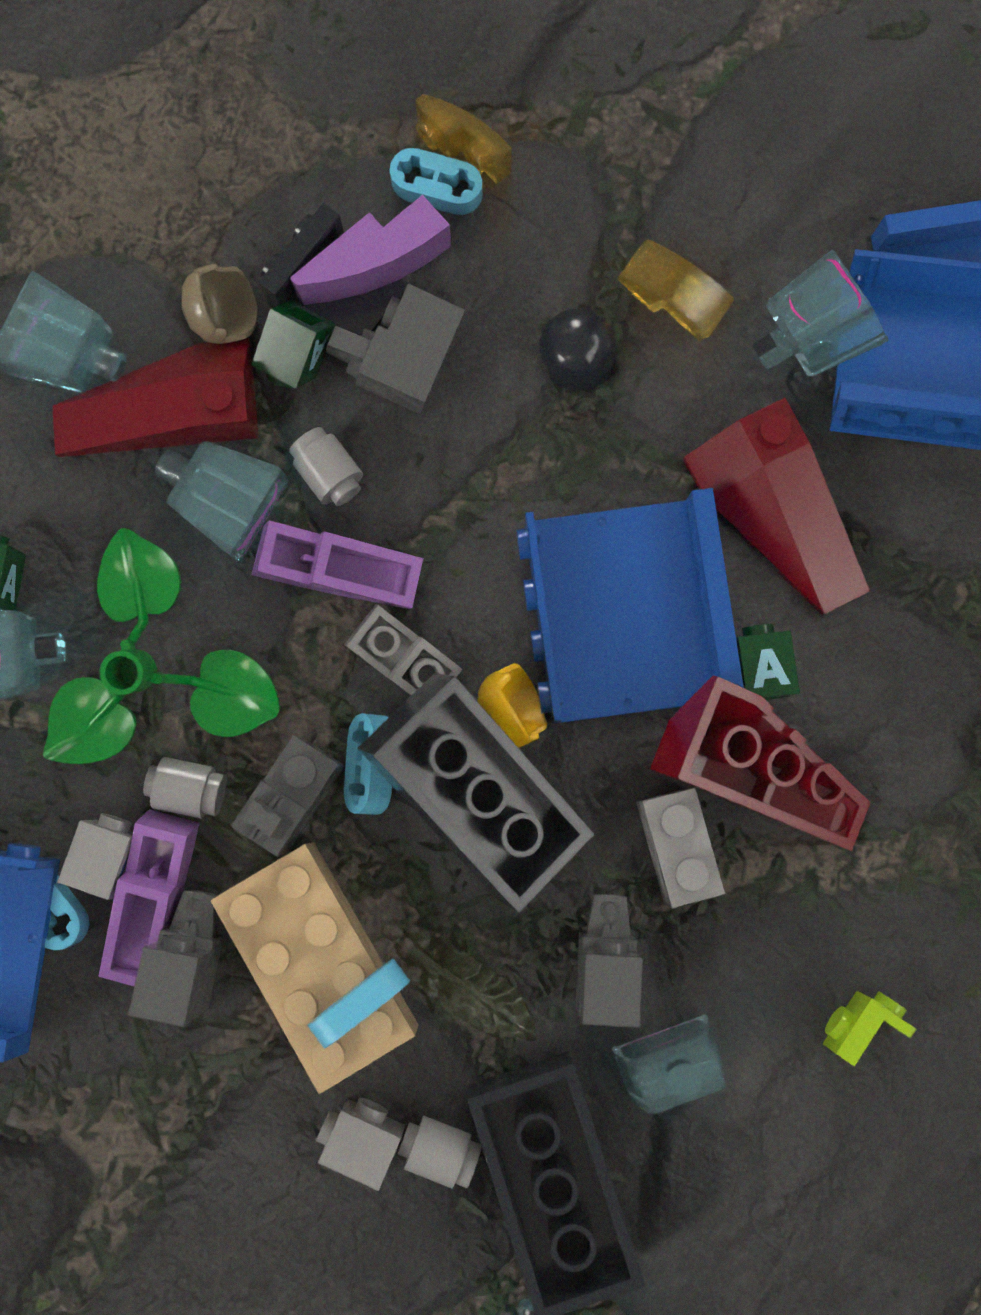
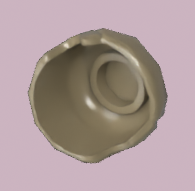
(219, 304)

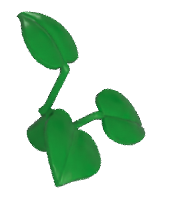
(86, 713)

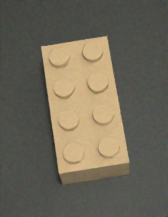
(306, 956)

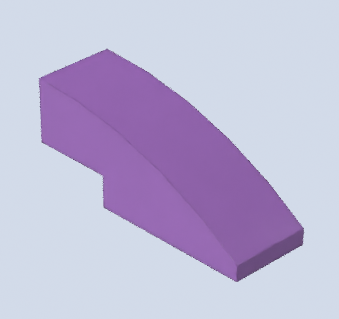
(374, 254)
(337, 565)
(147, 891)

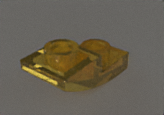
(456, 130)
(673, 283)

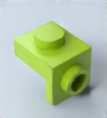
(855, 1026)

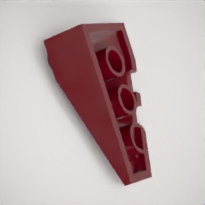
(169, 403)
(781, 504)
(745, 754)

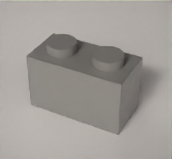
(680, 847)

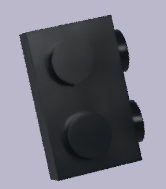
(309, 239)

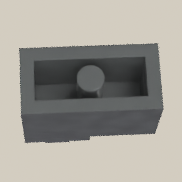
(405, 357)
(288, 796)
(609, 966)
(181, 967)

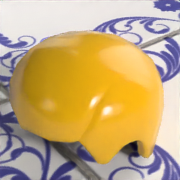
(513, 704)

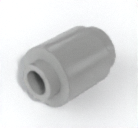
(326, 467)
(185, 788)
(439, 1152)

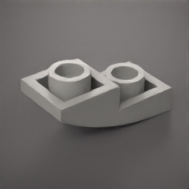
(398, 651)

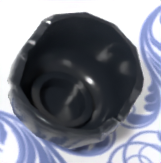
(578, 349)

